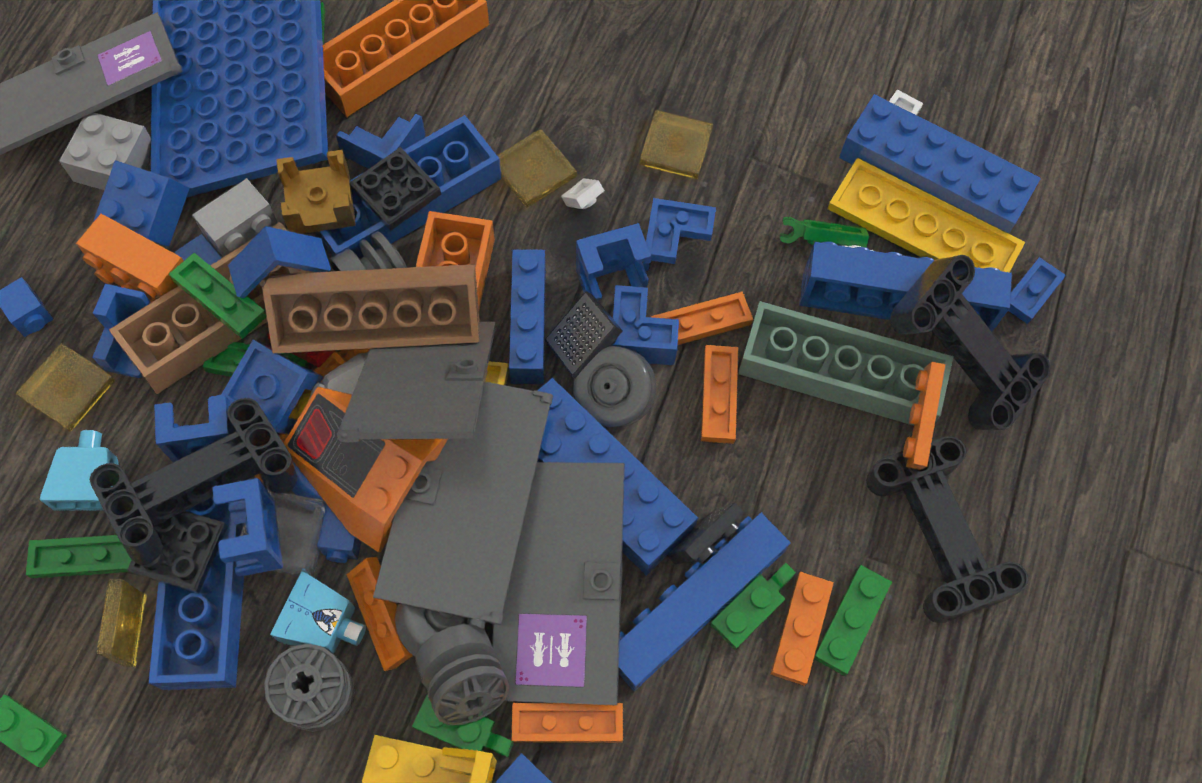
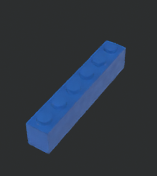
(699, 599)

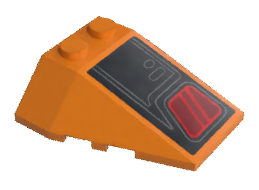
(356, 479)

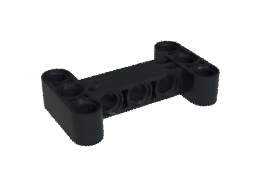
(938, 305)
(191, 479)
(947, 532)

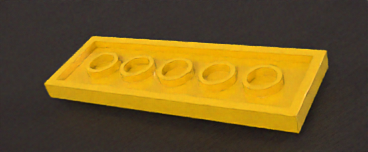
(920, 219)

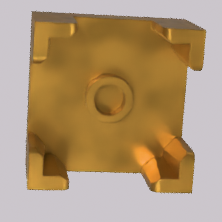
(318, 196)

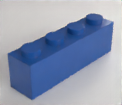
(527, 317)

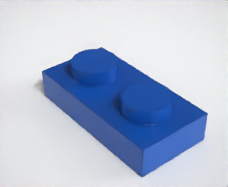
(1034, 290)

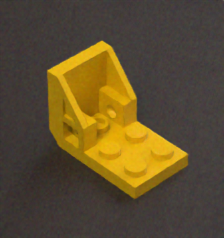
(414, 763)

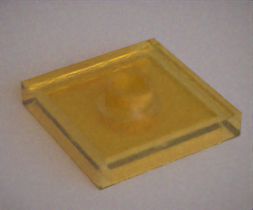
(676, 144)
(535, 168)
(65, 387)
(121, 623)

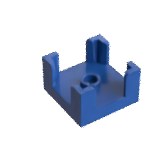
(610, 253)
(272, 383)
(184, 440)
(261, 547)

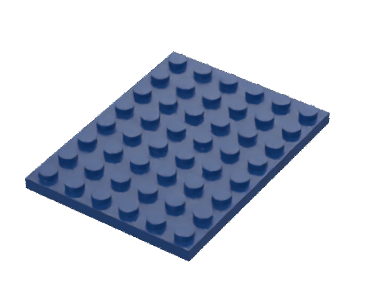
(244, 91)

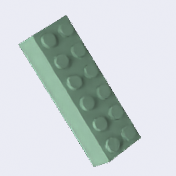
(837, 362)

